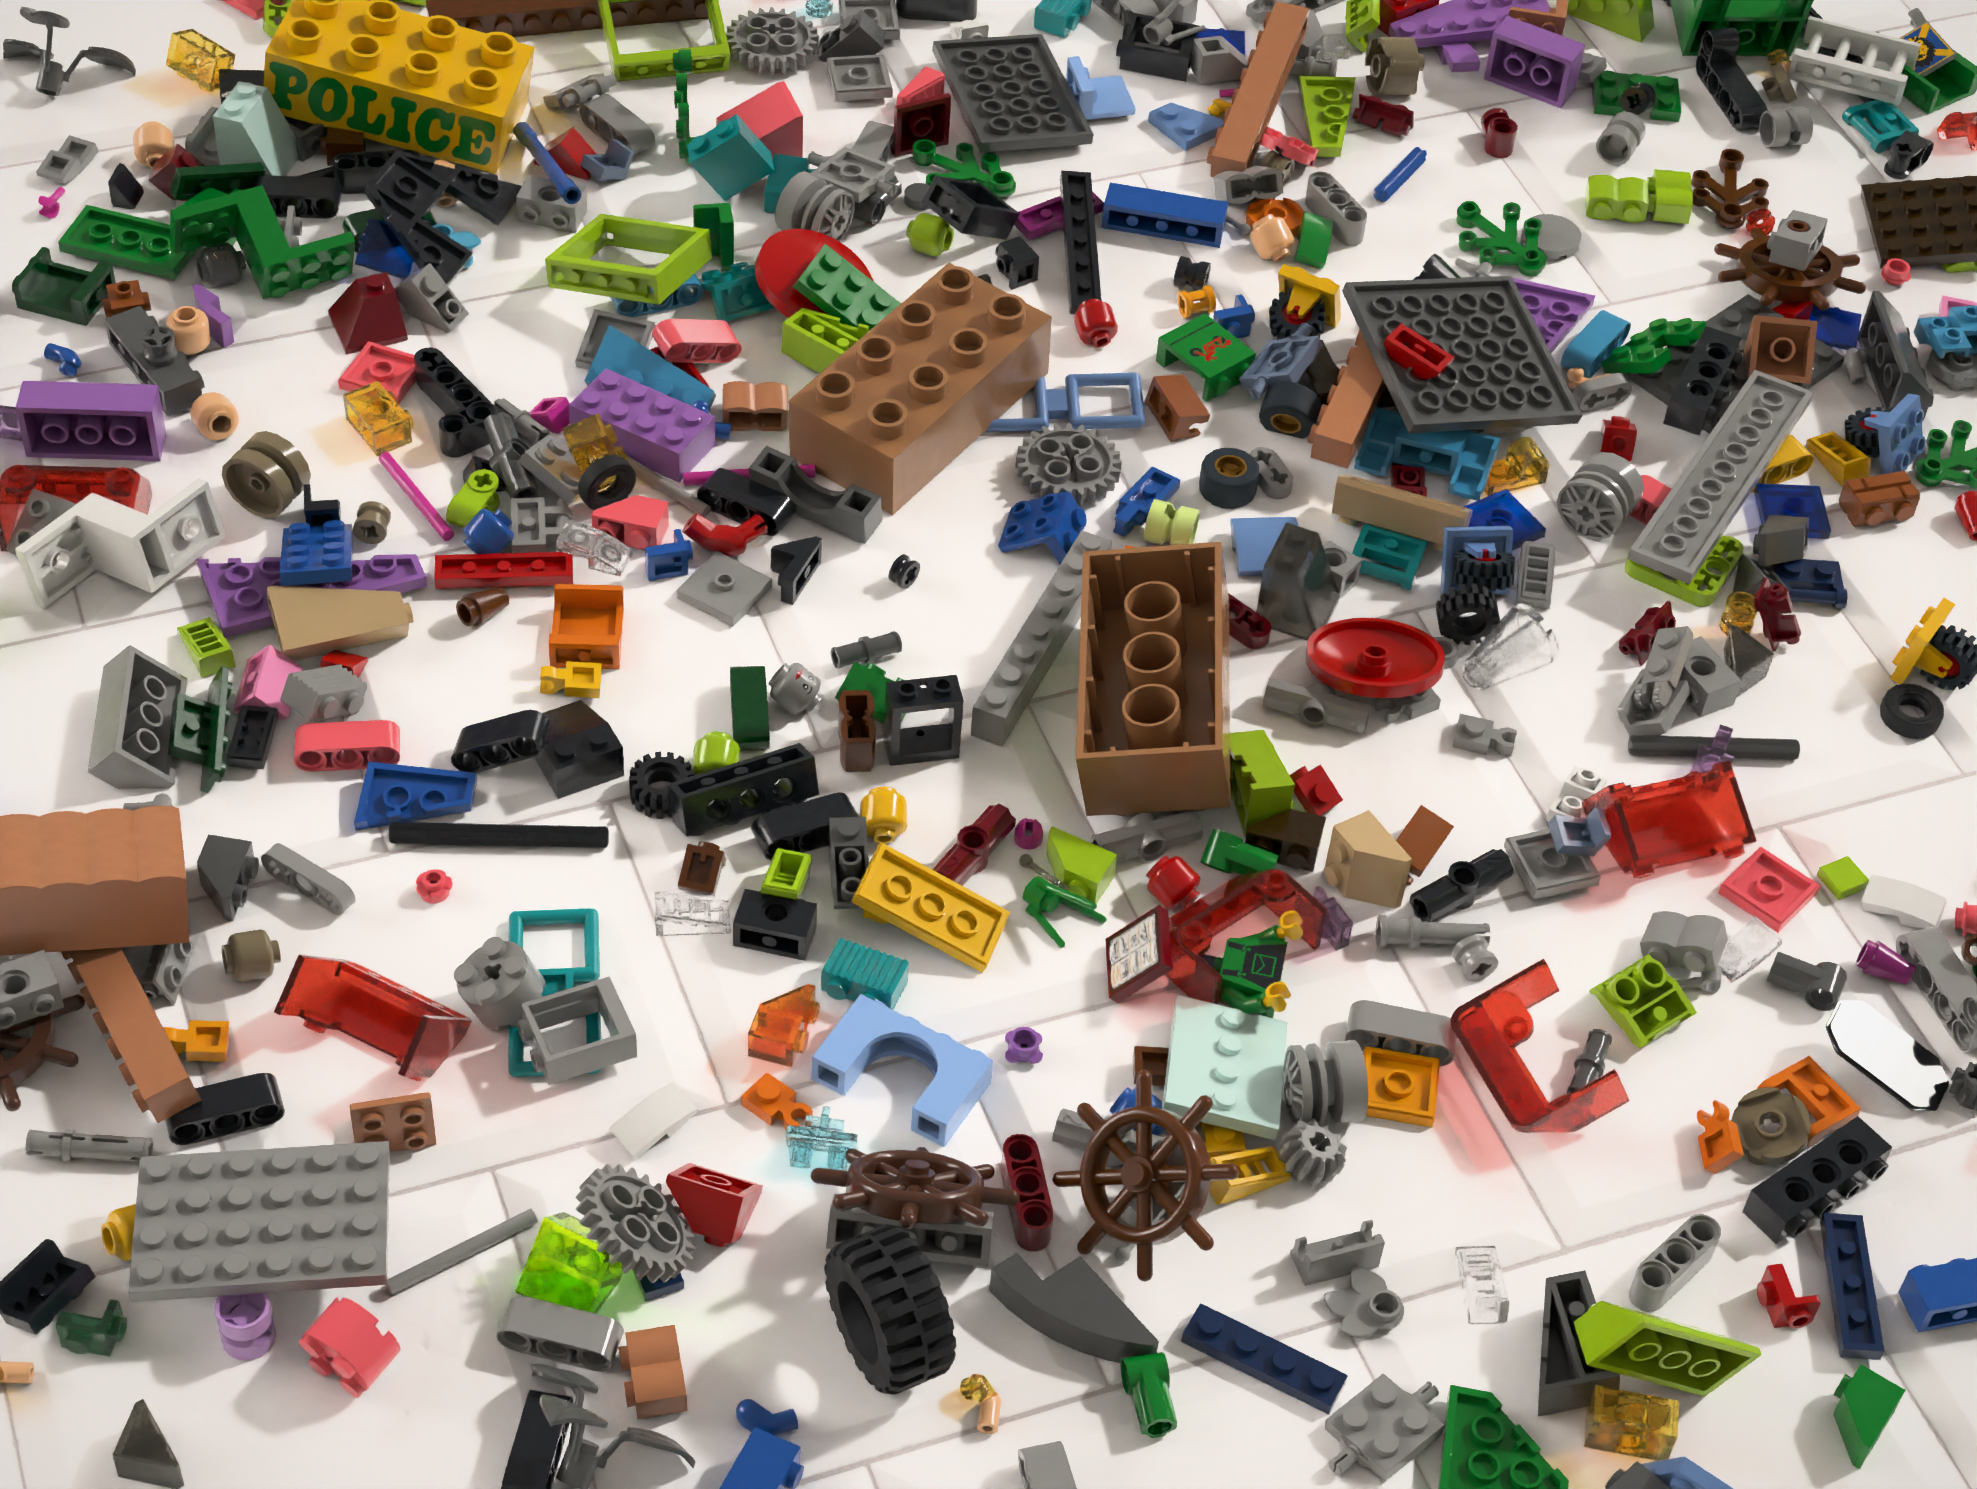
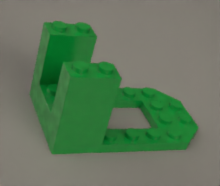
(1760, 23)

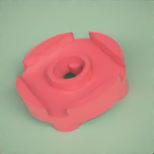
(1288, 146)

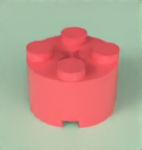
(349, 1346)

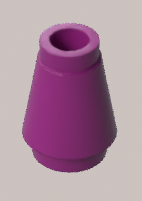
(1882, 962)

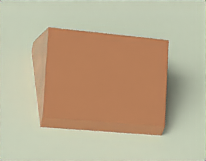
(1781, 348)

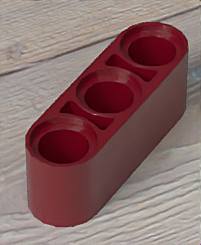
(1033, 1207)

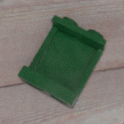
(62, 289)

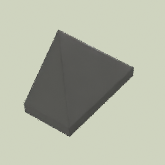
(1751, 575)

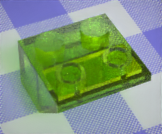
(568, 1267)

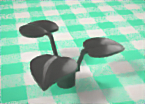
(51, 72)
(581, 1454)

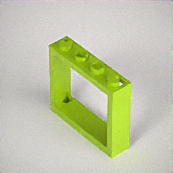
(660, 63)
(573, 270)

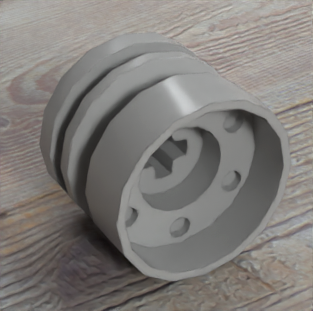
(814, 206)
(1600, 496)
(1328, 1083)

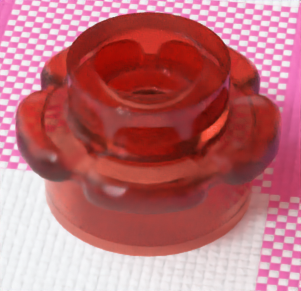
(1763, 214)

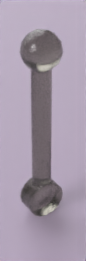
(1027, 861)

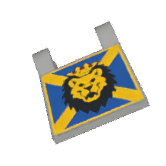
(1933, 49)

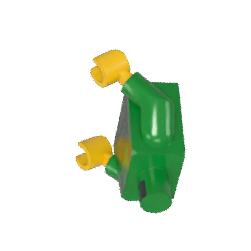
(1255, 966)

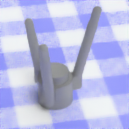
(1160, 28)

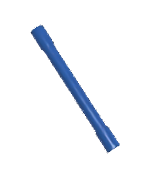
(564, 185)

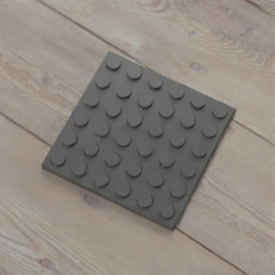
(1500, 359)

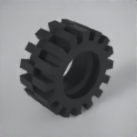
(1467, 601)
(652, 771)

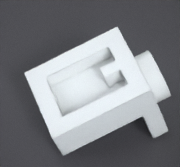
(969, 29)

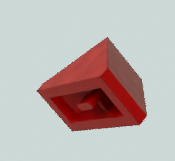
(568, 153)
(1420, 354)

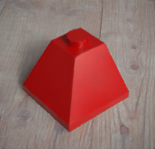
(714, 1202)

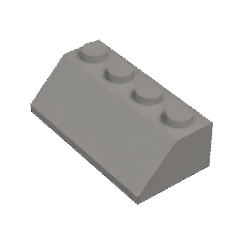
(135, 722)

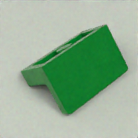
(720, 222)

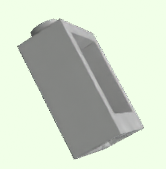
(573, 1004)

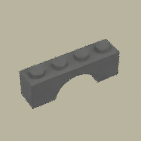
(849, 512)

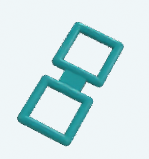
(557, 978)

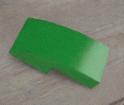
(1313, 240)

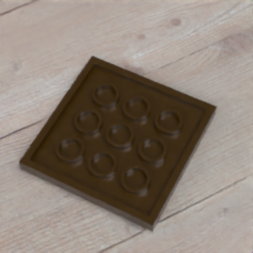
(1923, 220)

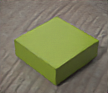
(1843, 877)

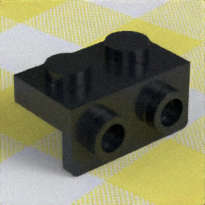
(41, 1287)

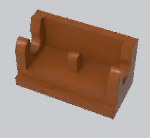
(1176, 406)
(1423, 839)

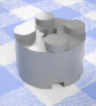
(497, 982)

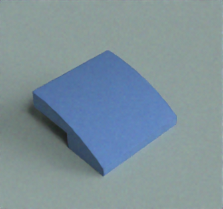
(1254, 541)

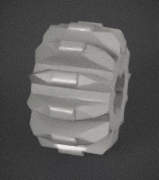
(1312, 1153)

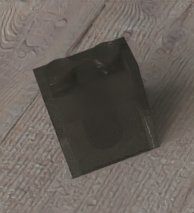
(1297, 584)

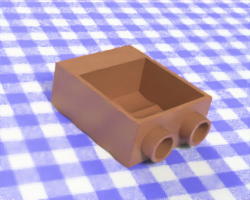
(92, 880)

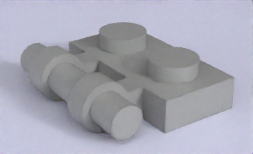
(580, 91)
(530, 521)

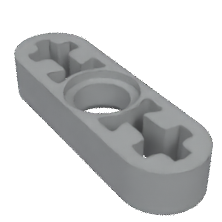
(308, 879)

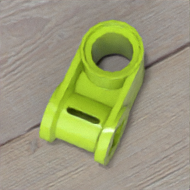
(475, 495)

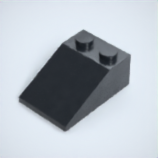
(579, 750)

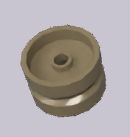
(266, 474)

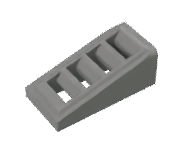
(1535, 564)

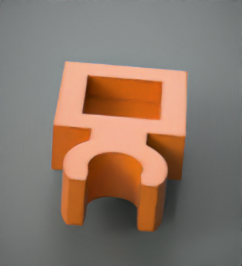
(774, 1100)
(1721, 1141)

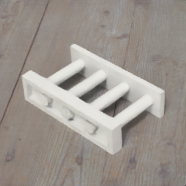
(1851, 76)

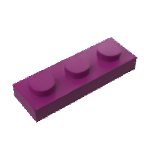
(1046, 217)

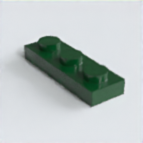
(225, 178)

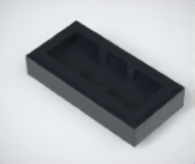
(252, 737)

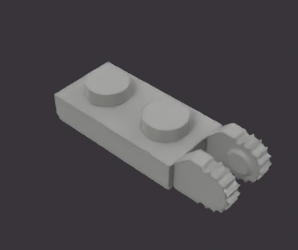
(1663, 667)

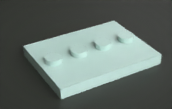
(1231, 1060)

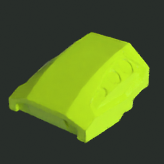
(1644, 1000)

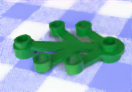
(683, 63)
(998, 181)
(1528, 259)
(1933, 471)

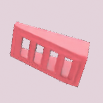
(924, 85)

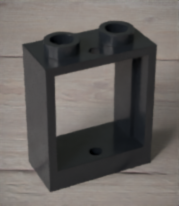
(1152, 60)
(973, 205)
(923, 742)

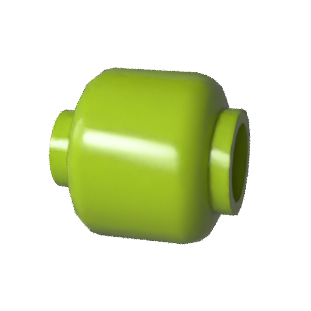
(930, 234)
(714, 751)

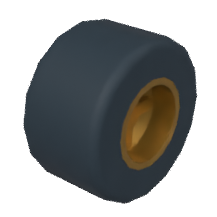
(1290, 409)
(1229, 478)

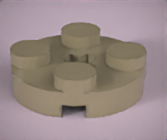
(1780, 1108)

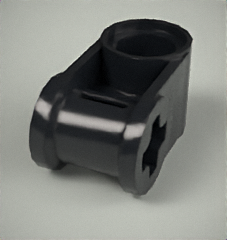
(1907, 155)

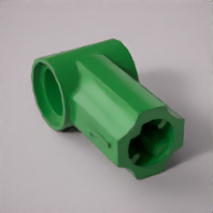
(1230, 854)
(1148, 1383)

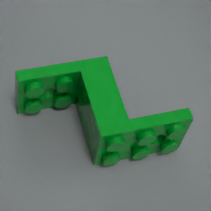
(262, 241)

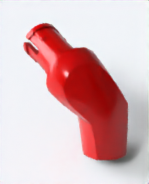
(724, 538)

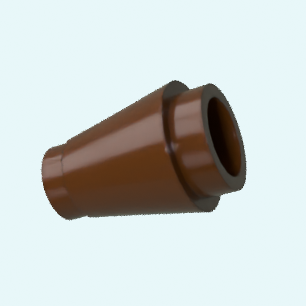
(481, 606)

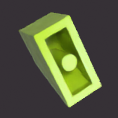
(1080, 864)

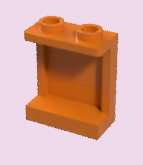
(587, 625)

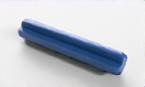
(1400, 174)

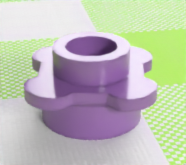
(1026, 1038)

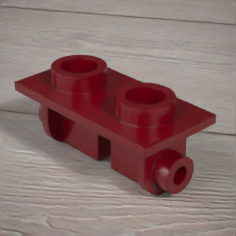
(1396, 118)
(1772, 604)
(1640, 640)

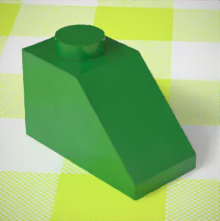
(1864, 1411)

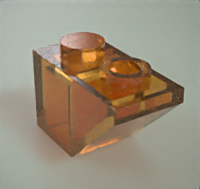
(781, 1026)

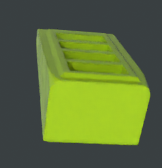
(210, 647)
(787, 874)

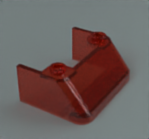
(70, 484)
(1198, 923)
(374, 1011)
(1499, 1022)

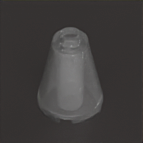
(1511, 649)

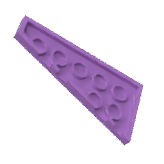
(1459, 21)
(1554, 309)
(240, 588)

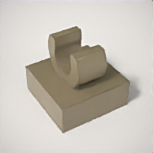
(1779, 85)

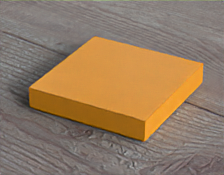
(1401, 1086)

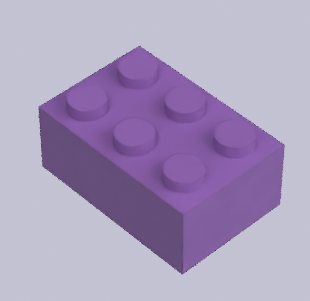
(1534, 61)

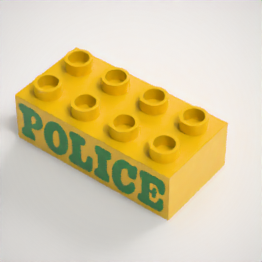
(400, 78)

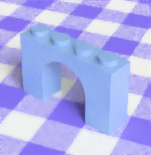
(874, 1032)

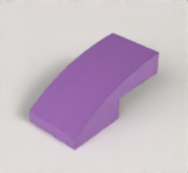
(1459, 57)
(219, 322)

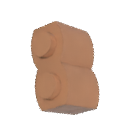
(755, 406)
(655, 1372)

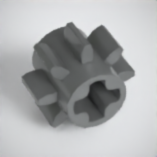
(1965, 1086)

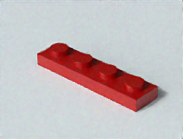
(503, 570)

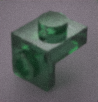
(92, 1334)

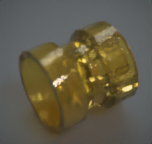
(1738, 612)

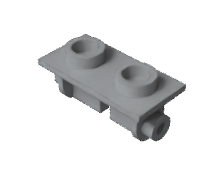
(168, 970)

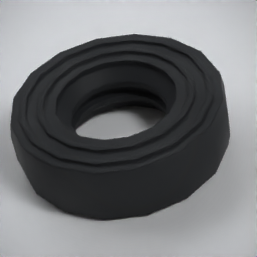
(599, 472)
(1904, 724)

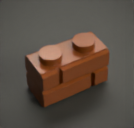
(1879, 499)

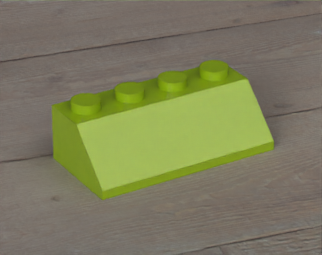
(1660, 1349)

